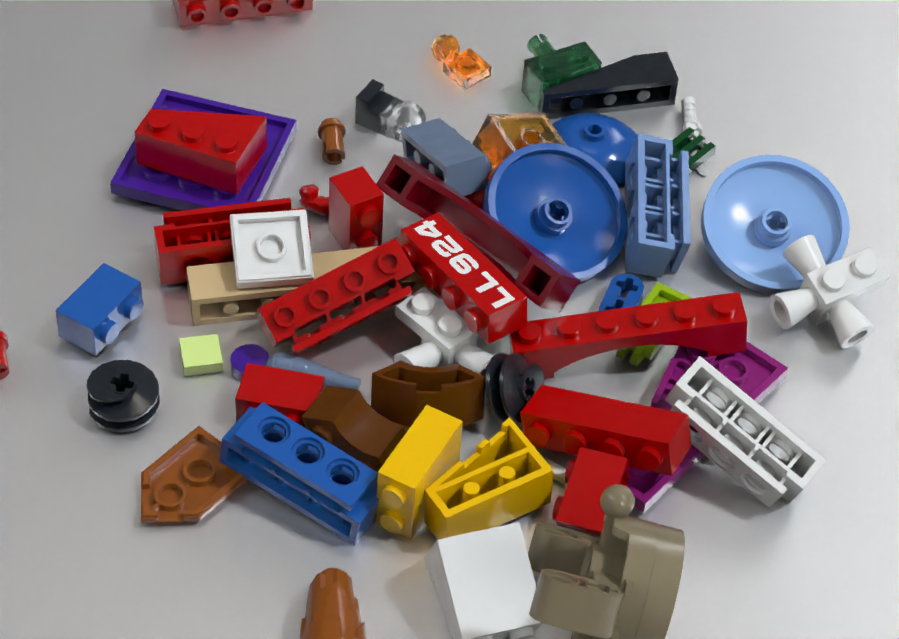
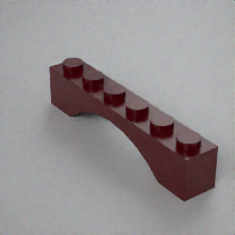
(523, 264)

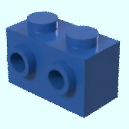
(99, 309)

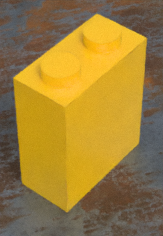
(416, 462)

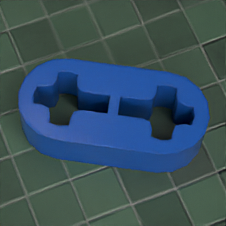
(617, 287)

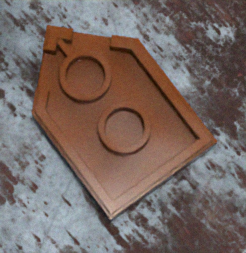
(187, 481)

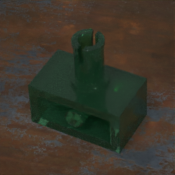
(554, 66)

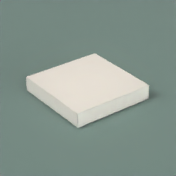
(271, 249)

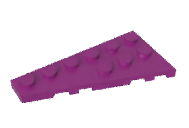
(749, 370)

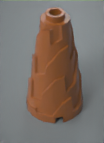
(332, 608)

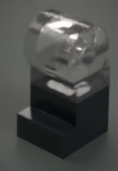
(384, 112)

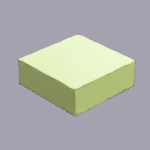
(201, 354)

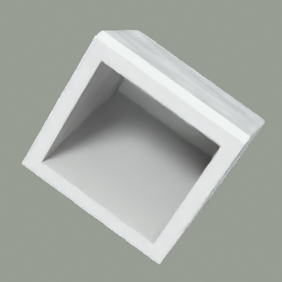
(484, 583)

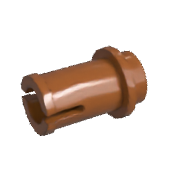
(332, 133)

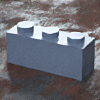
(447, 155)

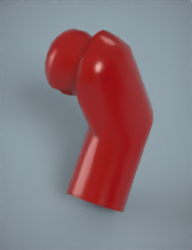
(313, 201)

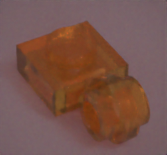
(463, 68)

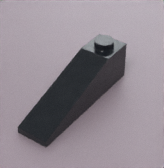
(621, 86)

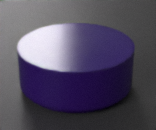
(247, 354)

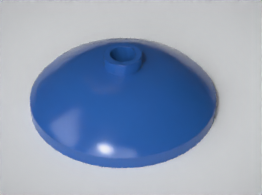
(601, 138)

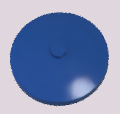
(560, 206)

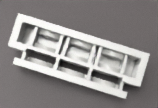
(746, 433)

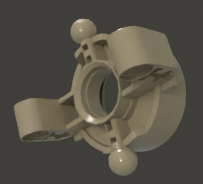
(608, 583)

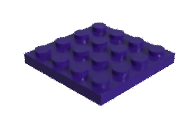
(182, 194)

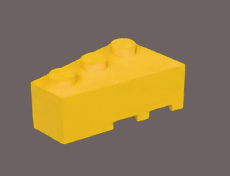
(489, 487)

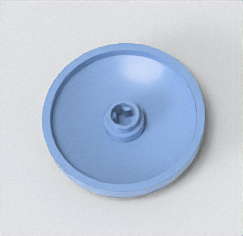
(764, 208)

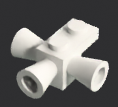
(829, 290)
(443, 335)

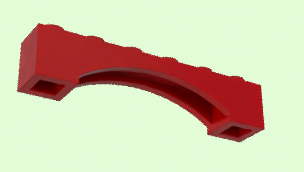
(703, 323)

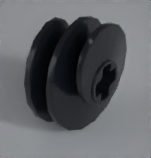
(511, 385)
(122, 395)

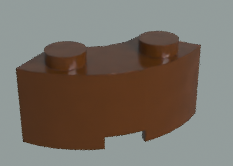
(405, 389)
(353, 426)

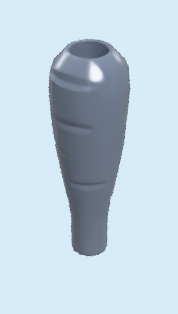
(299, 364)

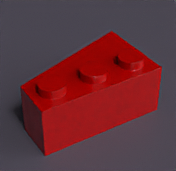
(202, 146)

